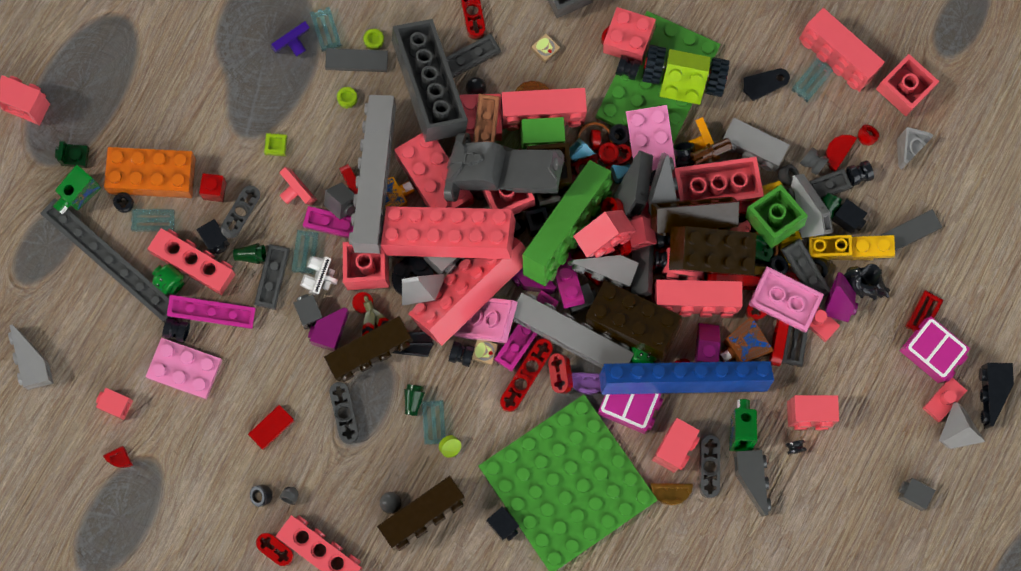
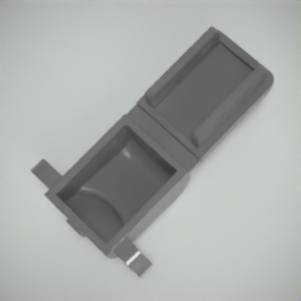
(493, 168)

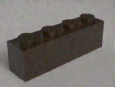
(700, 213)
(368, 349)

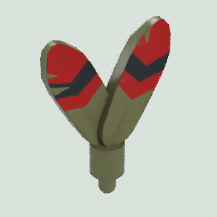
(371, 317)

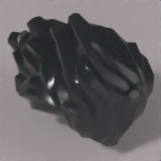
(867, 281)

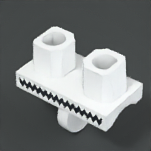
(321, 266)

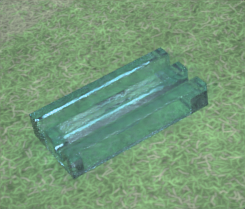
(321, 13)
(801, 93)
(152, 212)
(307, 234)
(433, 415)

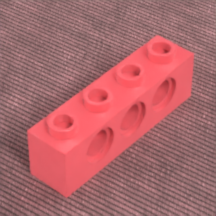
(161, 247)
(294, 526)

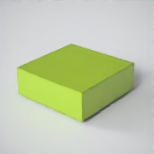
(275, 144)

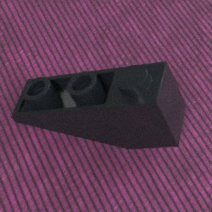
(996, 385)

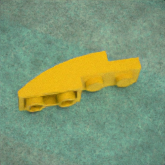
(852, 248)

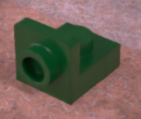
(72, 155)
(763, 251)

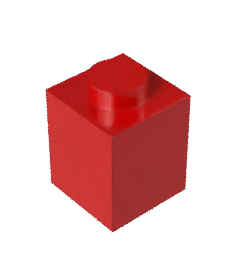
(213, 187)

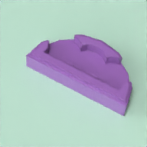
(586, 383)

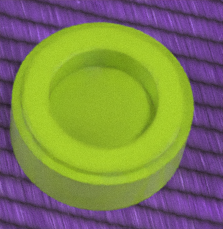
(373, 39)
(347, 97)
(450, 446)

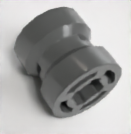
(814, 161)

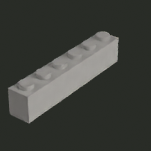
(569, 334)

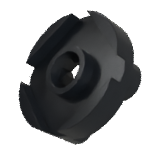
(406, 267)

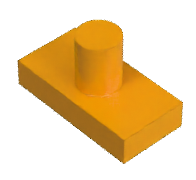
(705, 138)

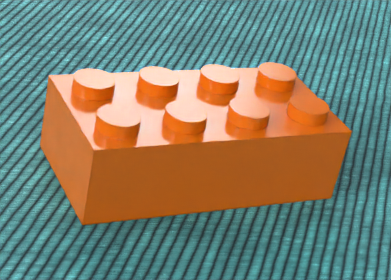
(150, 172)

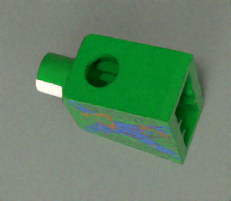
(75, 190)
(743, 427)

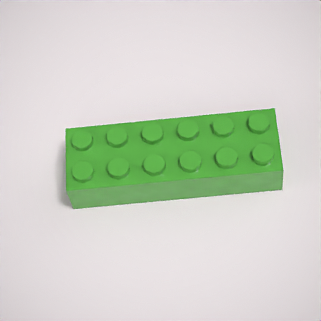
(572, 214)

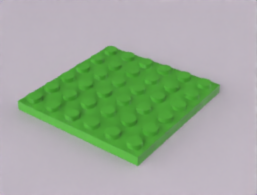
(567, 483)

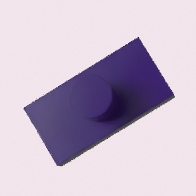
(292, 40)

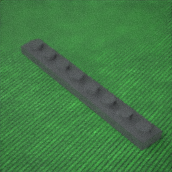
(108, 260)

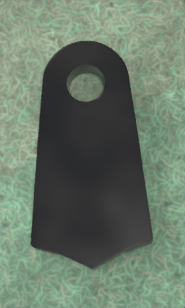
(764, 83)
(419, 347)

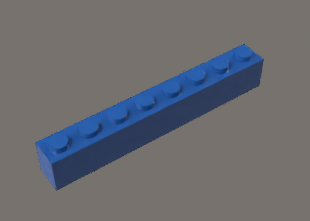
(686, 377)

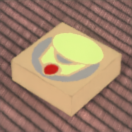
(545, 48)
(484, 352)

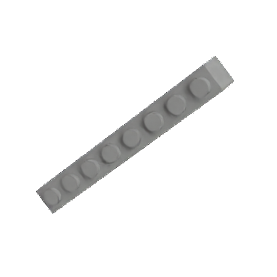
(374, 174)

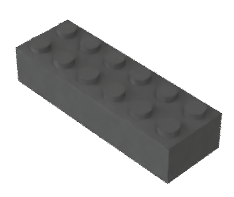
(429, 80)

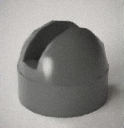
(289, 495)

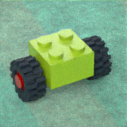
(685, 74)

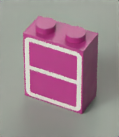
(935, 350)
(631, 410)

